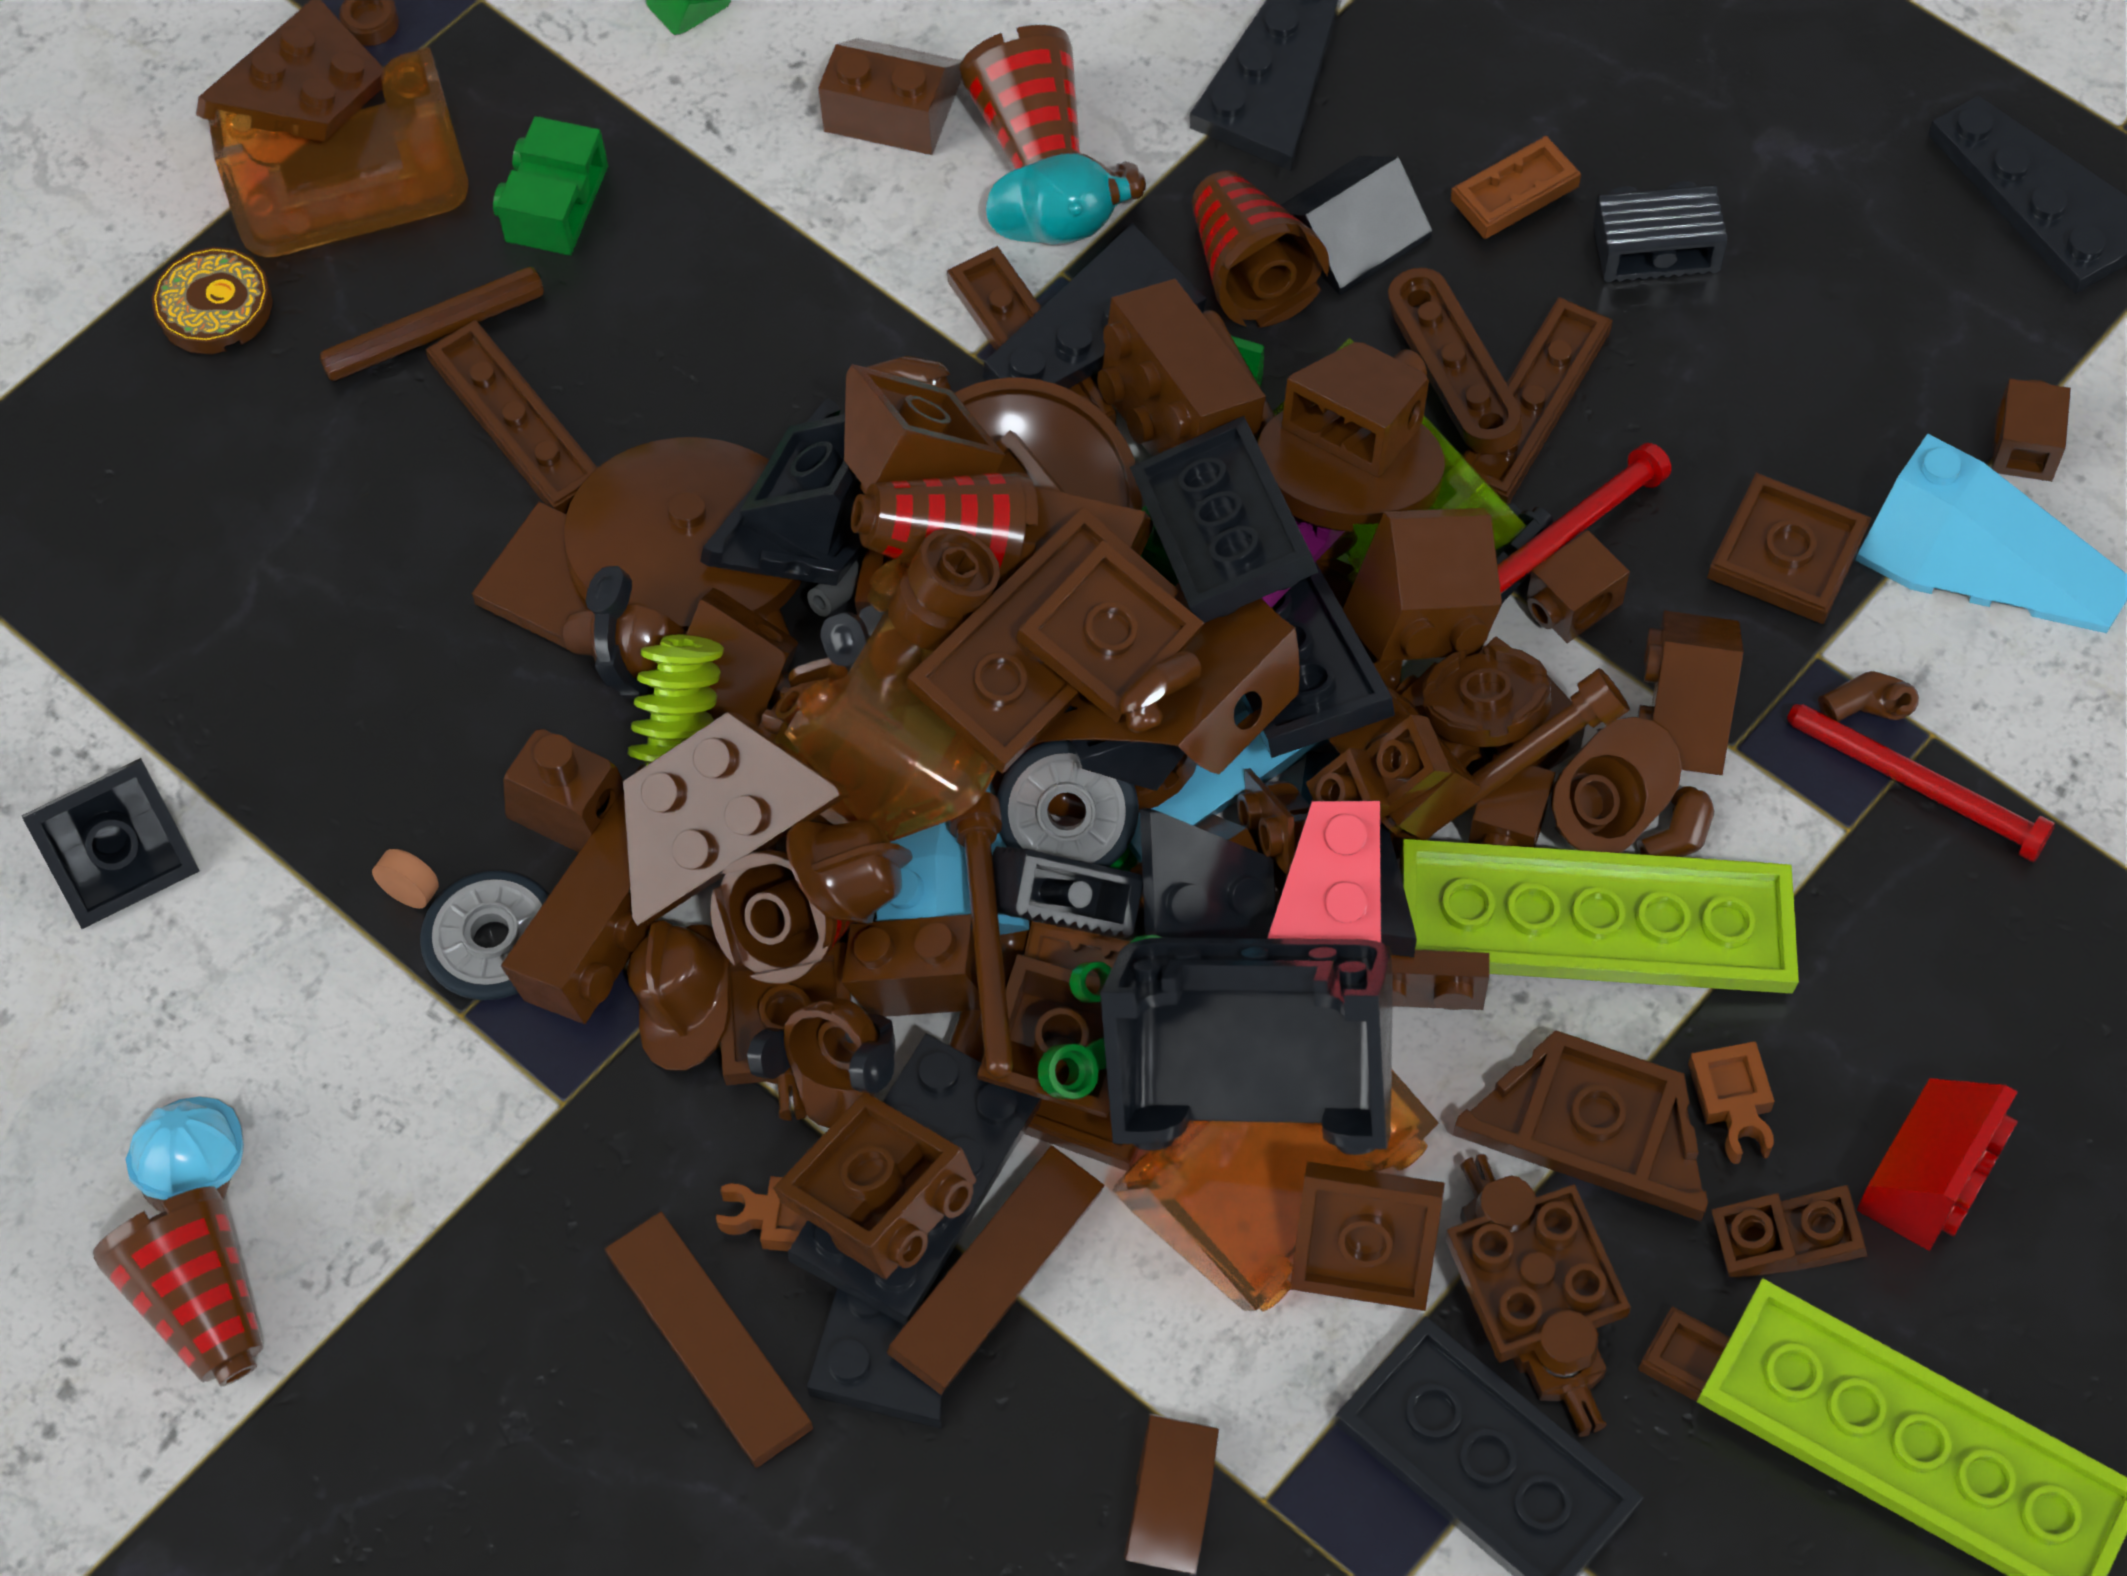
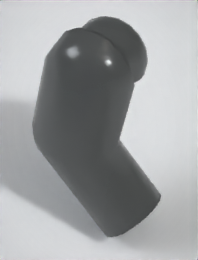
(828, 598)

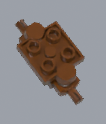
(1538, 1284)

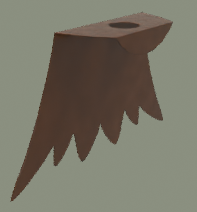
(1237, 655)

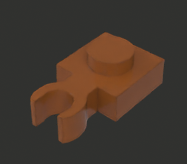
(1734, 1090)
(764, 1212)

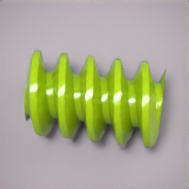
(679, 693)

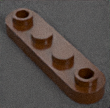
(1455, 361)

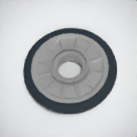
(1053, 770)
(457, 915)

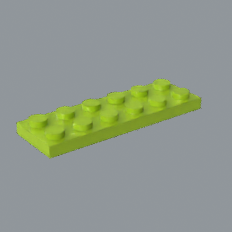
(1606, 914)
(1916, 1442)

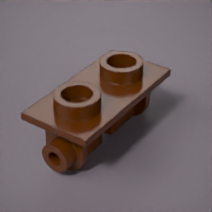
(1273, 816)

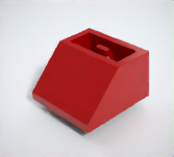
(1940, 1159)

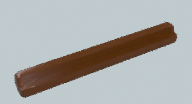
(431, 323)

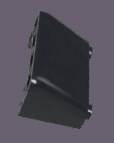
(1250, 1037)

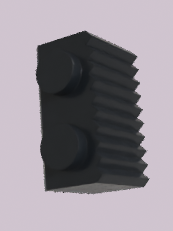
(1659, 231)
(1066, 892)

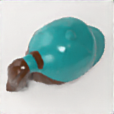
(1060, 198)

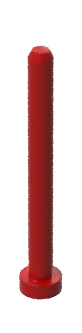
(1646, 467)
(1924, 780)

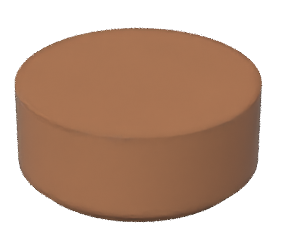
(405, 878)

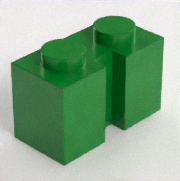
(551, 186)

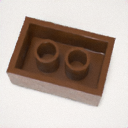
(1172, 370)

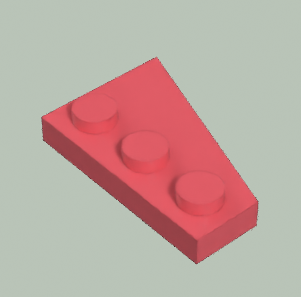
(1334, 876)

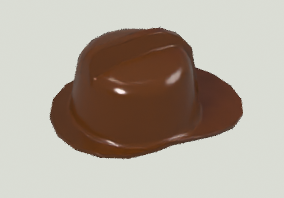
(1616, 785)
(846, 867)
(680, 993)

